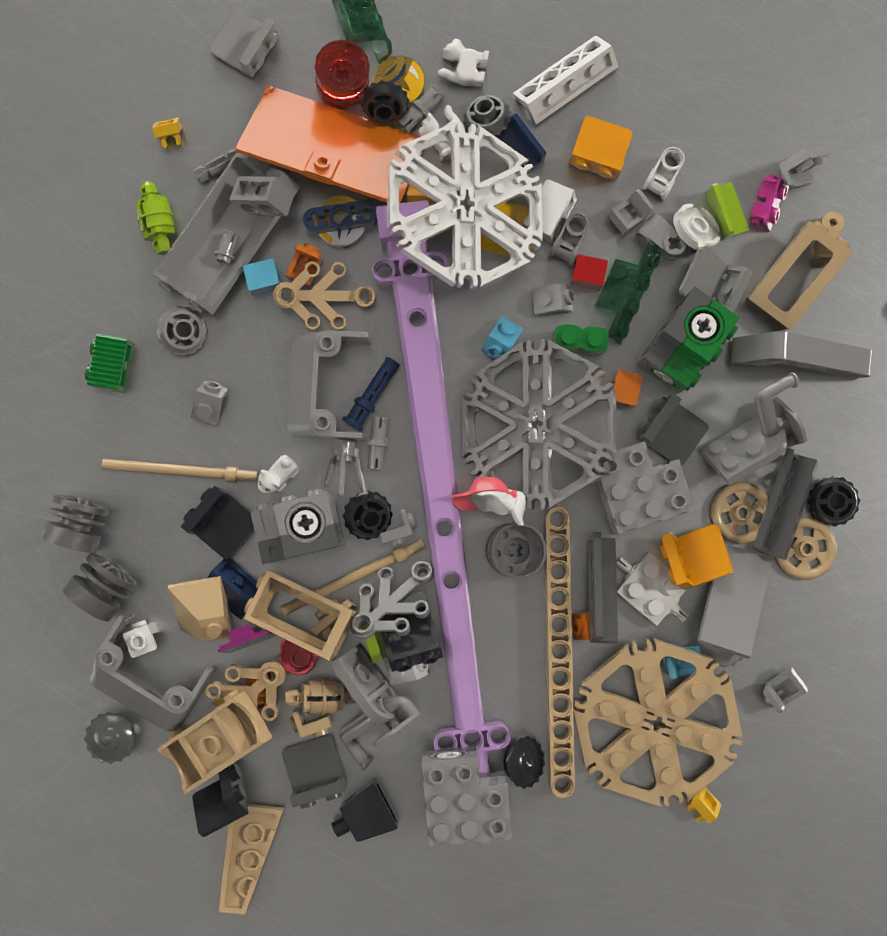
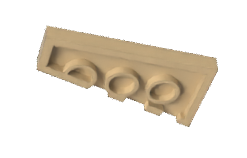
(245, 855)

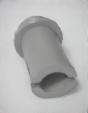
(226, 248)

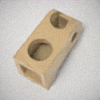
(835, 223)

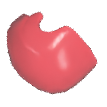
(296, 659)

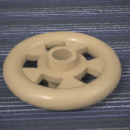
(720, 505)
(826, 558)

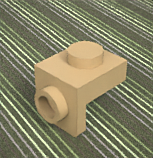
(317, 726)

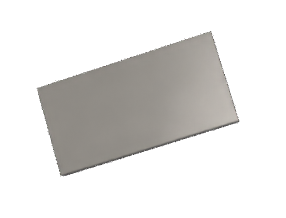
(736, 604)

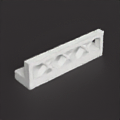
(569, 80)

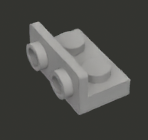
(797, 167)

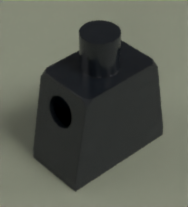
(366, 813)

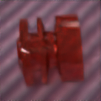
(341, 61)

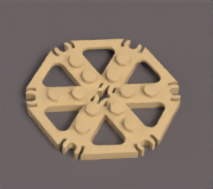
(653, 704)

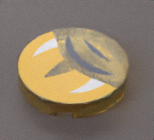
(403, 72)

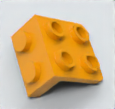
(601, 147)
(696, 557)

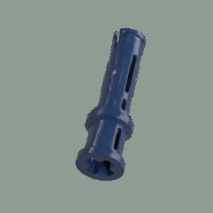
(366, 407)

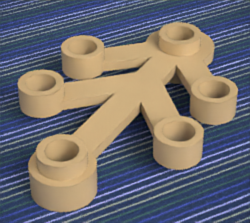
(319, 295)
(253, 690)

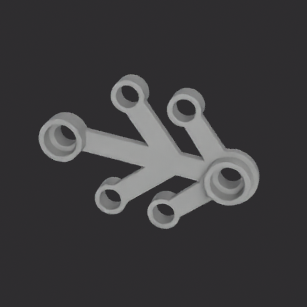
(390, 603)

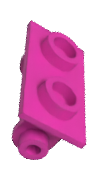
(768, 212)

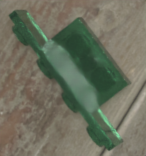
(363, 24)
(625, 289)

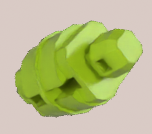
(155, 218)

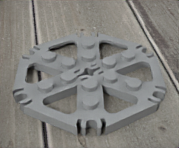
(521, 415)

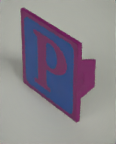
(244, 637)

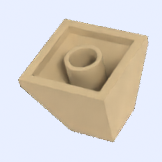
(202, 608)

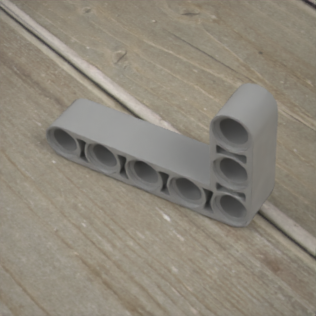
(800, 352)

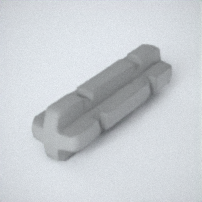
(214, 166)

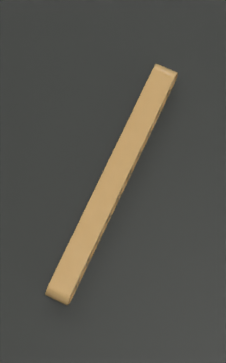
(564, 663)

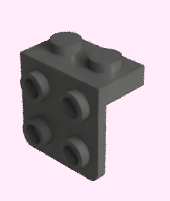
(673, 430)
(314, 771)

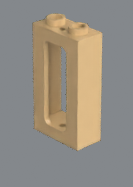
(808, 233)
(257, 614)

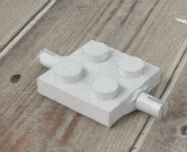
(650, 589)

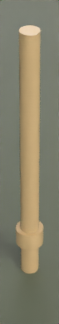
(230, 474)
(399, 555)

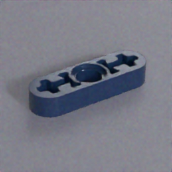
(332, 209)

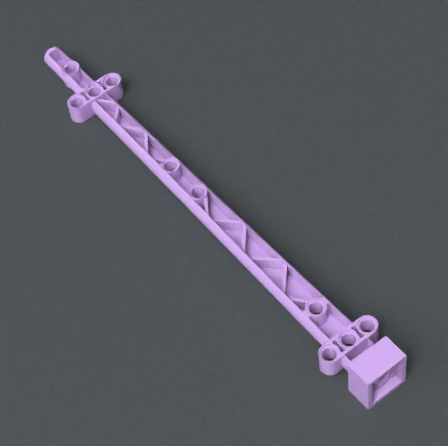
(438, 482)

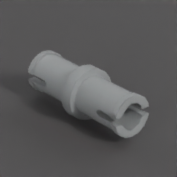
(421, 108)
(377, 443)

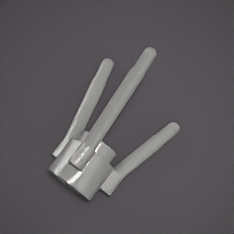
(344, 451)

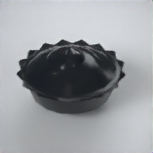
(384, 102)
(834, 501)
(362, 510)
(524, 762)

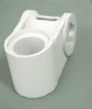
(663, 176)

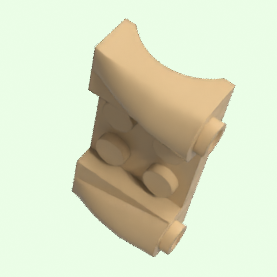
(216, 740)

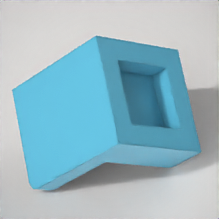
(262, 276)

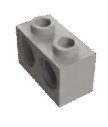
(262, 195)

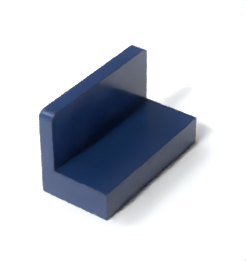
(523, 141)
(237, 585)

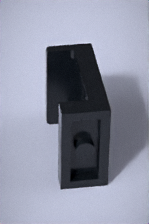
(416, 647)

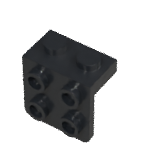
(219, 522)
(220, 802)

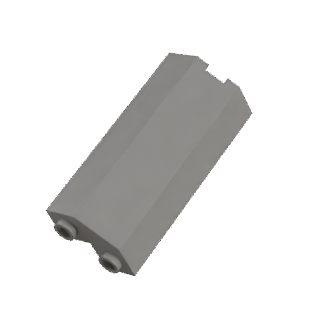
(191, 260)

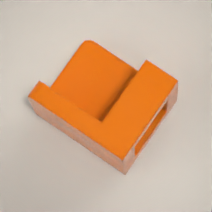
(627, 387)

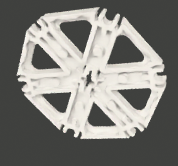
(482, 197)

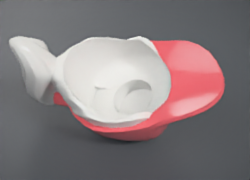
(493, 496)

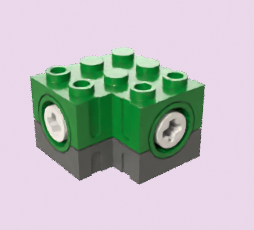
(688, 341)

